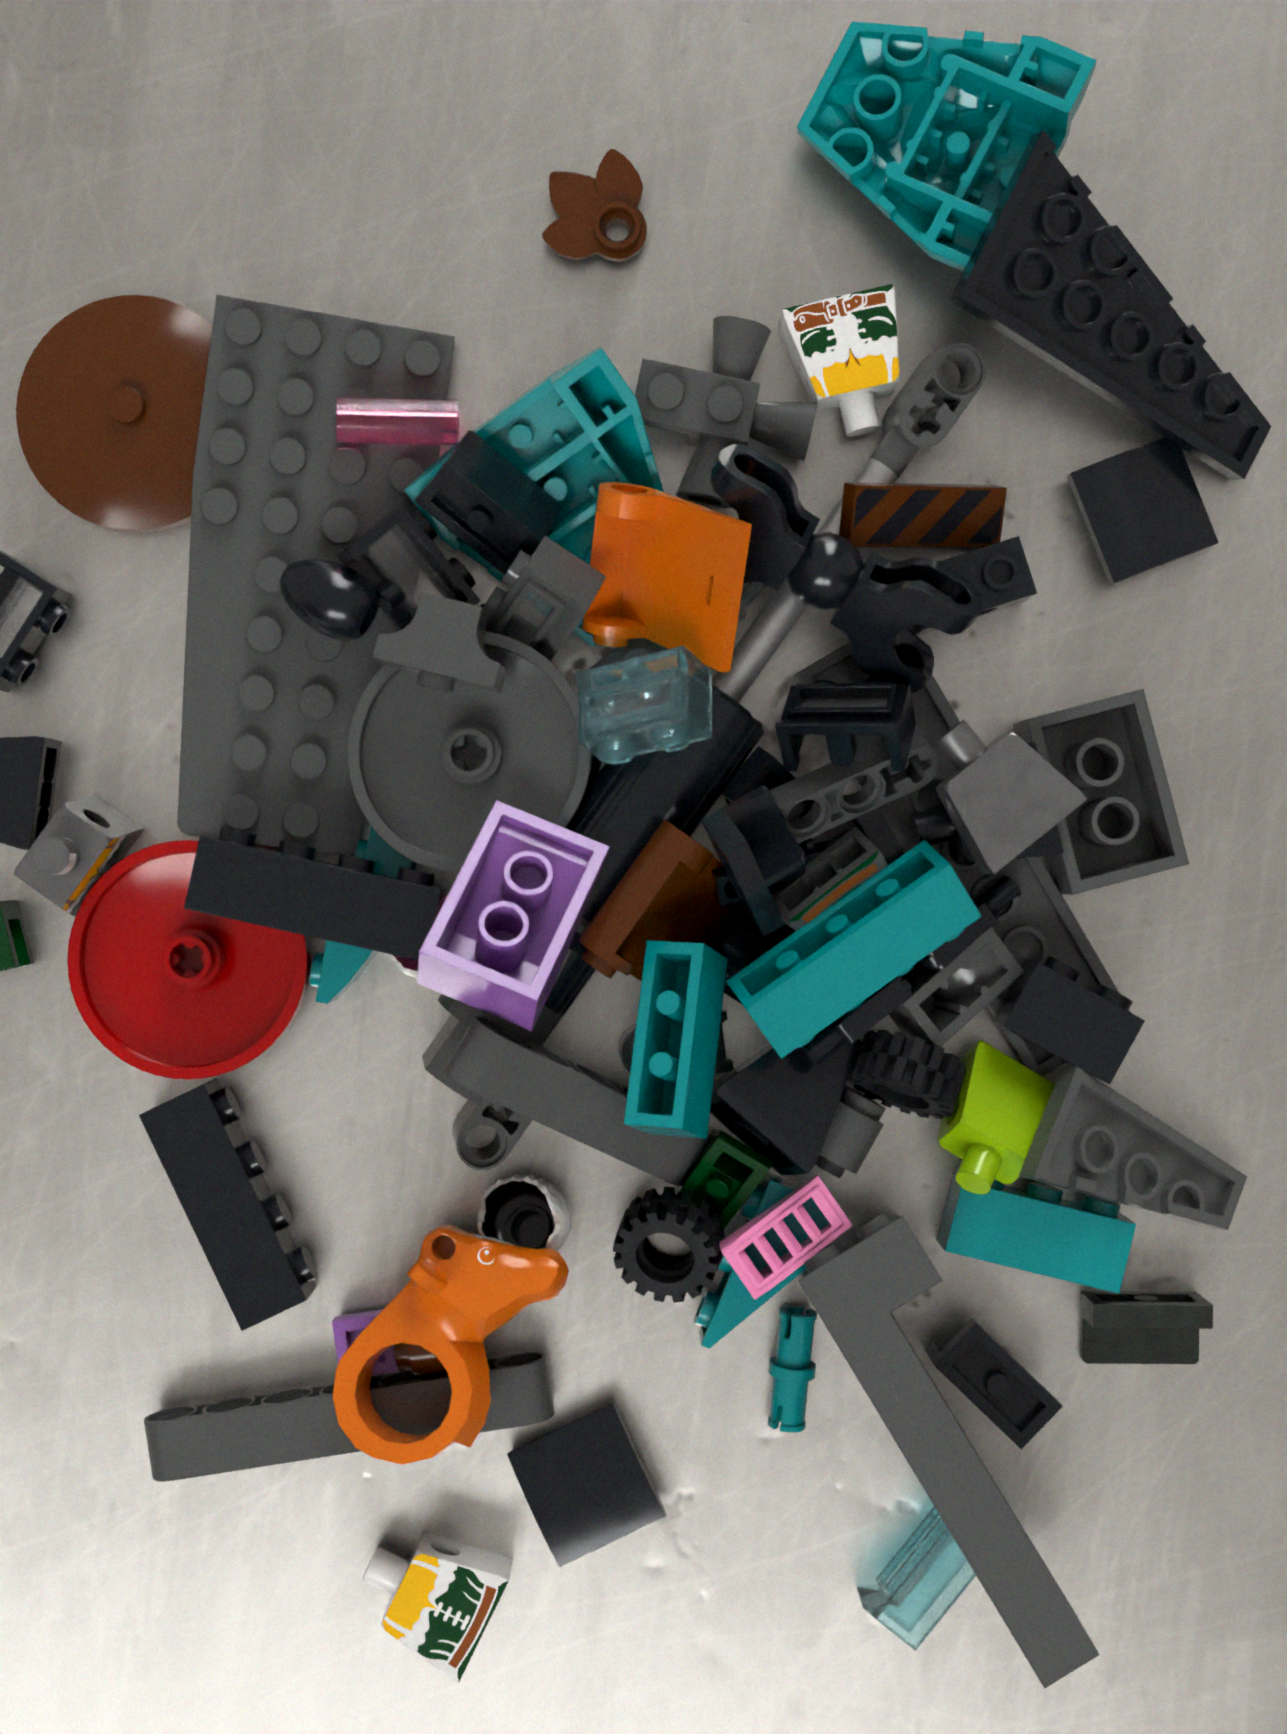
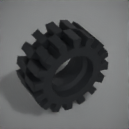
(908, 1074)

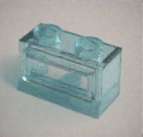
(644, 705)

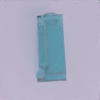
(919, 1582)

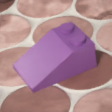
(511, 915)

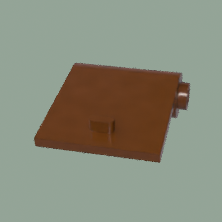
(658, 899)

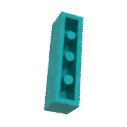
(854, 948)

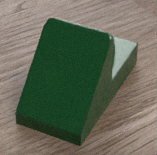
(725, 1175)

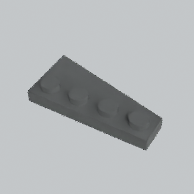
(1121, 1153)

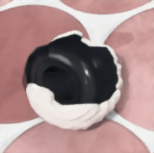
(525, 1213)

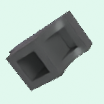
(443, 646)

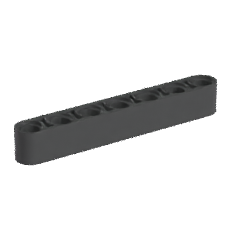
(304, 1423)

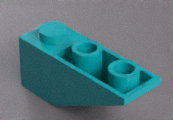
(732, 1302)

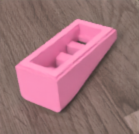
(781, 1267)

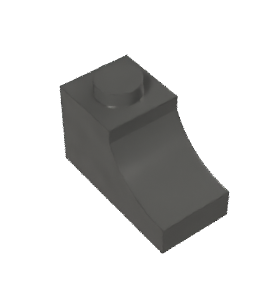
(955, 995)

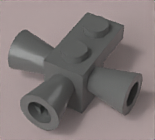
(721, 406)

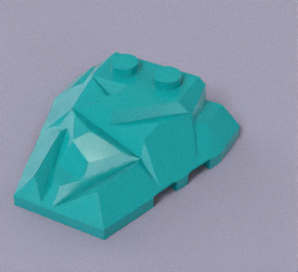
(940, 123)

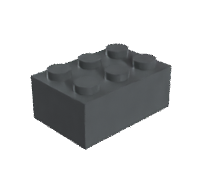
(1129, 812)

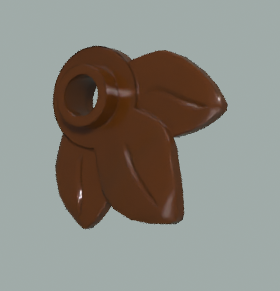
(594, 205)

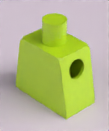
(993, 1118)

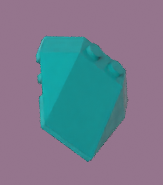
(568, 439)

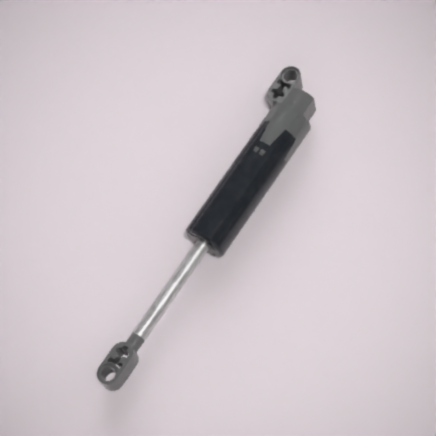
(681, 786)

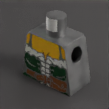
(76, 851)

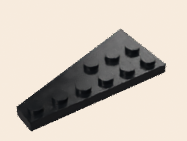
(1097, 312)

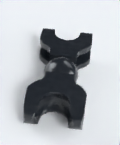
(825, 571)

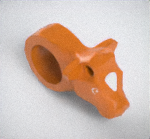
(454, 1300)

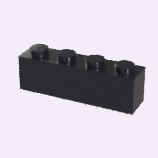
(313, 896)
(230, 1203)

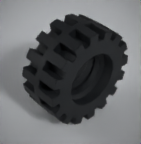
(658, 1271)

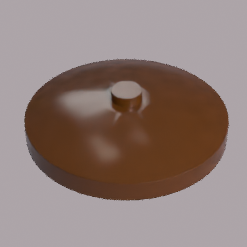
(117, 411)

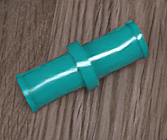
(792, 1368)

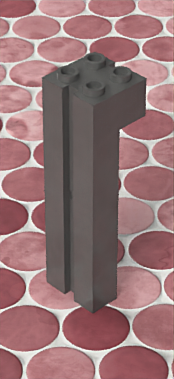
(855, 1301)

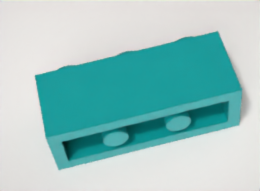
(676, 1039)
(1039, 1232)

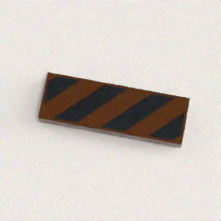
(922, 514)

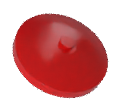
(177, 984)

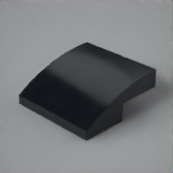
(1142, 509)
(586, 1485)

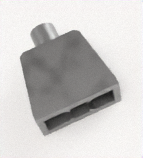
(1001, 795)

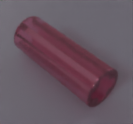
(397, 421)

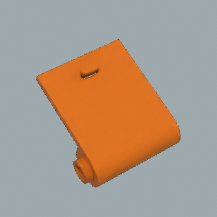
(668, 573)

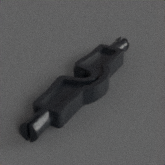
(889, 997)

